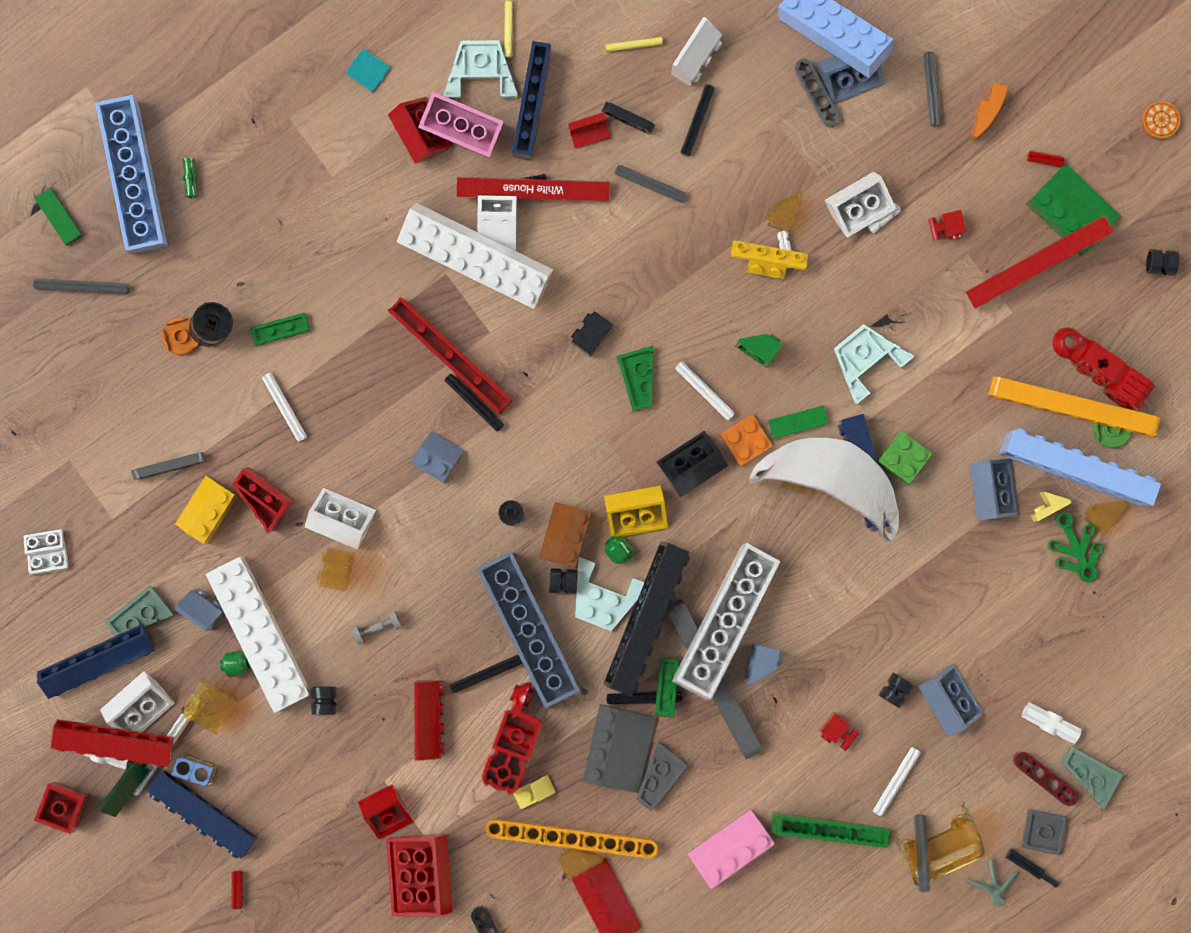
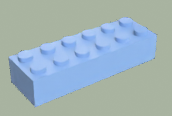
(838, 32)

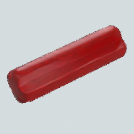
(1044, 158)
(236, 889)

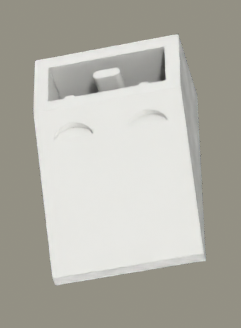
(498, 219)

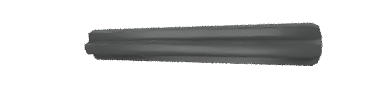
(932, 88)
(650, 183)
(922, 853)

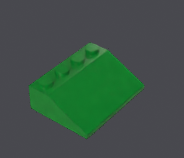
(1069, 204)

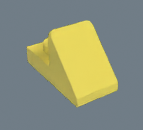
(1053, 504)
(534, 791)

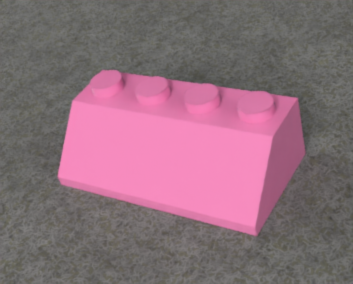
(461, 124)
(731, 849)

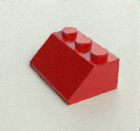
(418, 142)

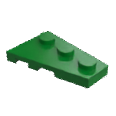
(637, 376)

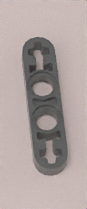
(819, 91)
(168, 466)

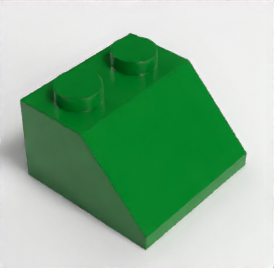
(760, 347)

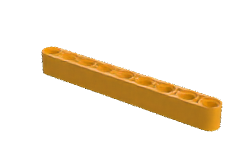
(1074, 406)
(581, 835)

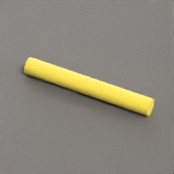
(508, 30)
(634, 44)

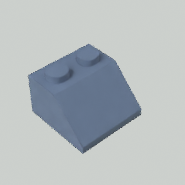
(437, 457)
(200, 609)

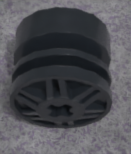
(215, 315)

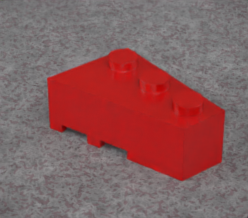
(263, 498)

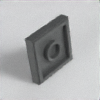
(1044, 832)

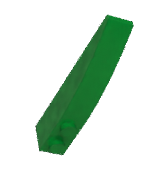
(829, 830)

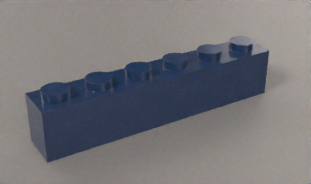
(532, 100)
(856, 431)
(95, 661)
(201, 814)

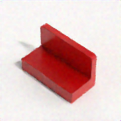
(589, 130)

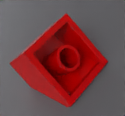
(385, 812)

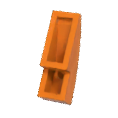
(988, 109)

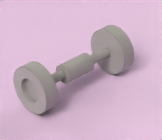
(376, 627)

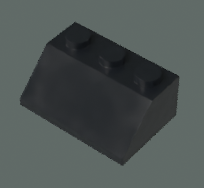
(692, 463)

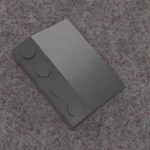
(618, 749)

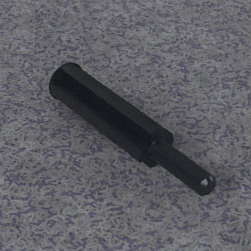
(1029, 867)

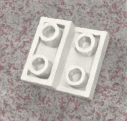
(46, 552)

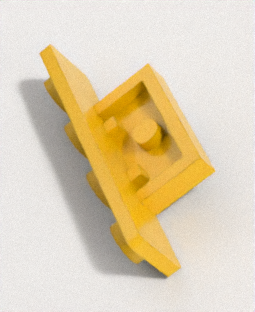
(768, 260)

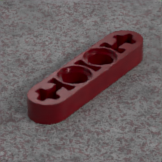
(1045, 778)

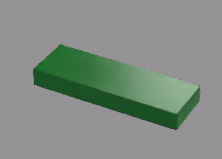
(58, 216)
(280, 329)
(798, 422)
(666, 688)

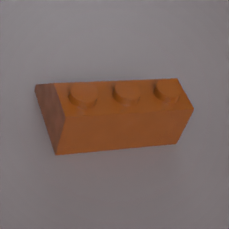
(565, 534)

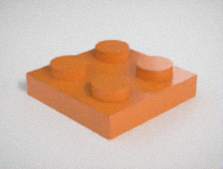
(746, 440)

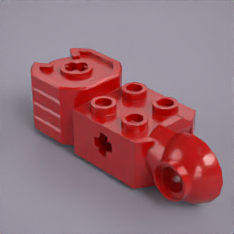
(1123, 384)
(513, 743)

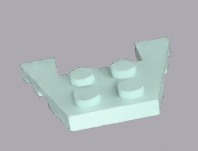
(480, 61)
(862, 351)
(599, 604)

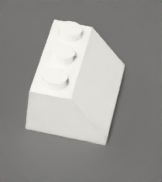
(697, 52)
(860, 204)
(339, 518)
(137, 704)

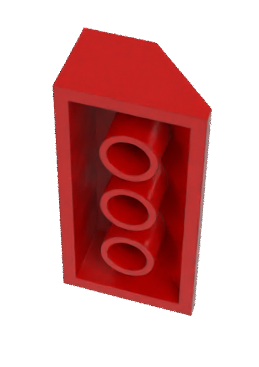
(428, 720)
(606, 900)

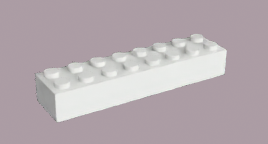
(474, 255)
(726, 621)
(258, 634)

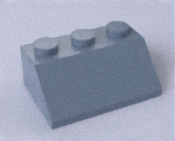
(844, 81)
(994, 489)
(762, 662)
(951, 700)

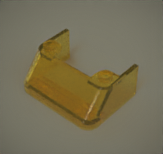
(946, 850)

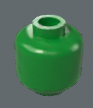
(618, 549)
(234, 664)

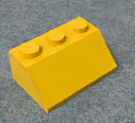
(206, 510)
(636, 511)

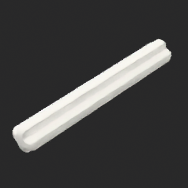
(705, 391)
(284, 407)
(896, 781)

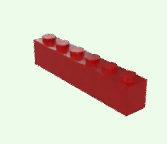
(112, 743)

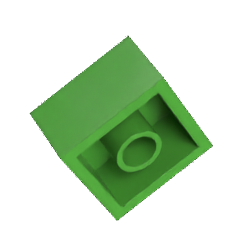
(903, 458)

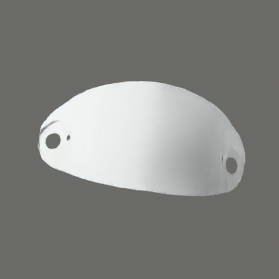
(839, 470)

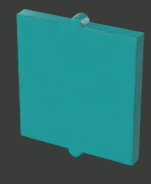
(367, 70)

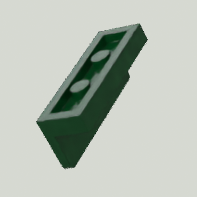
(124, 789)

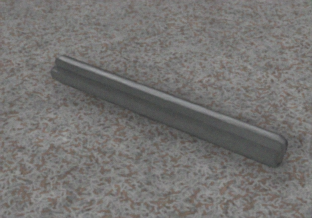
(81, 286)

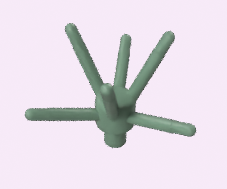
(996, 891)

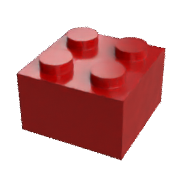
(61, 807)

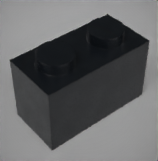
(591, 333)

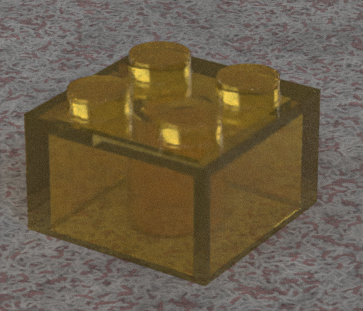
(336, 569)
(209, 706)

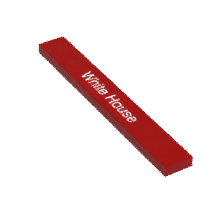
(533, 188)

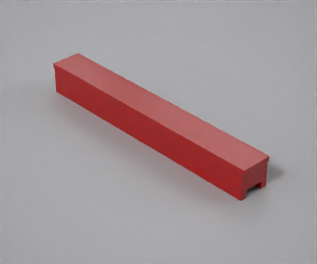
(1039, 261)
(450, 356)

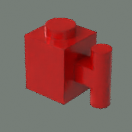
(950, 223)
(836, 728)

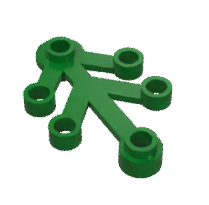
(1077, 550)

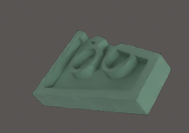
(143, 609)
(1093, 775)

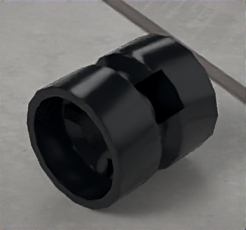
(1162, 262)
(511, 513)
(563, 581)
(897, 683)
(323, 700)

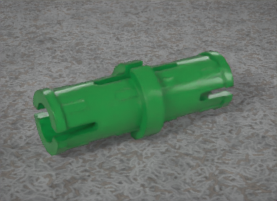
(189, 177)

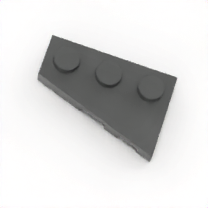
(660, 776)

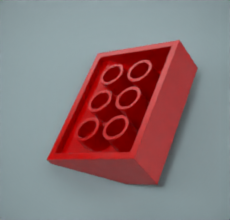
(419, 875)

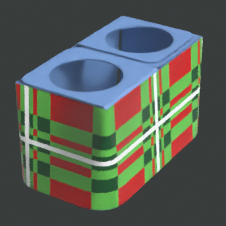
(199, 763)

